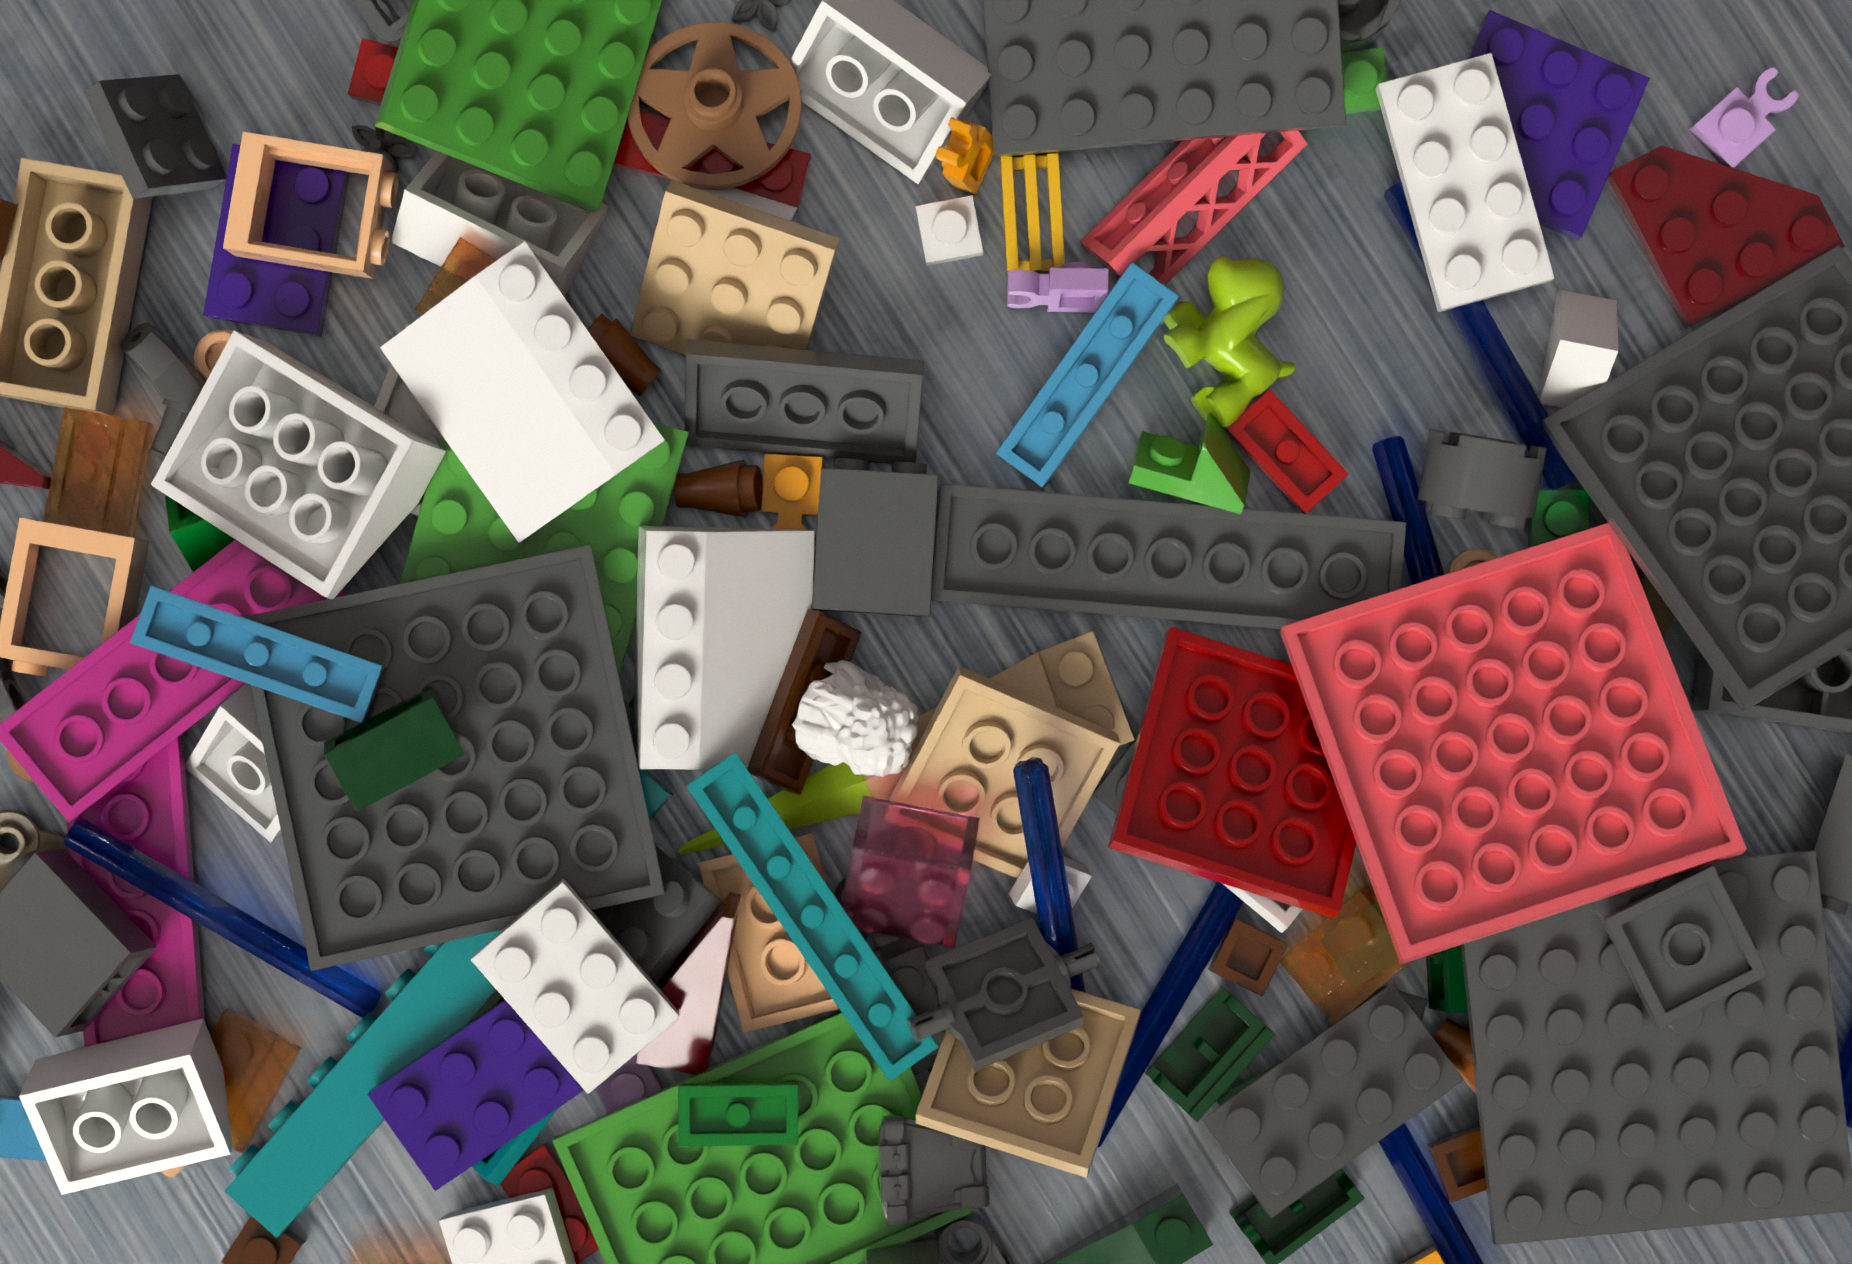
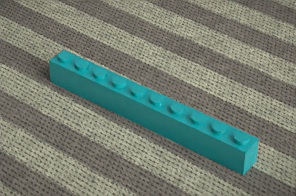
(338, 1115)

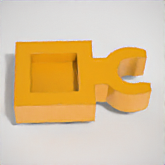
(966, 155)
(791, 488)

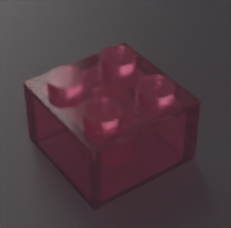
(909, 870)

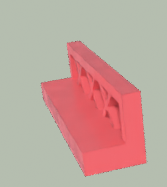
(1180, 184)

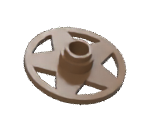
(715, 106)

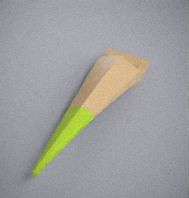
(1065, 676)

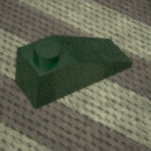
(1154, 1233)

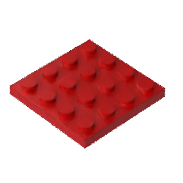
(1234, 779)

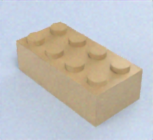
(69, 285)

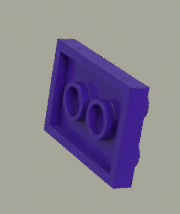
(301, 213)
(472, 1093)

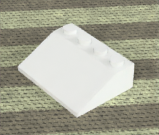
(522, 392)
(295, 465)
(713, 638)

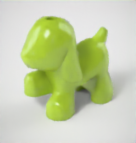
(1243, 298)

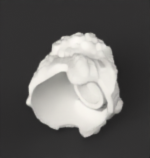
(856, 722)

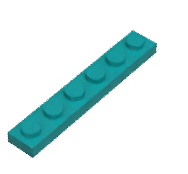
(810, 914)

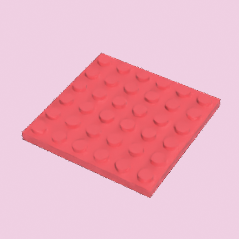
(1510, 742)

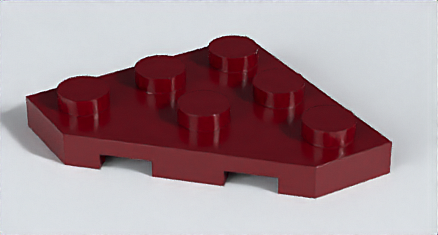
(1718, 228)

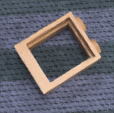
(252, 195)
(123, 598)

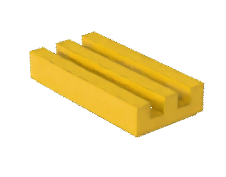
(1030, 164)

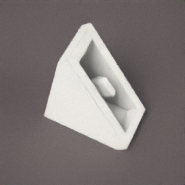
(1578, 348)

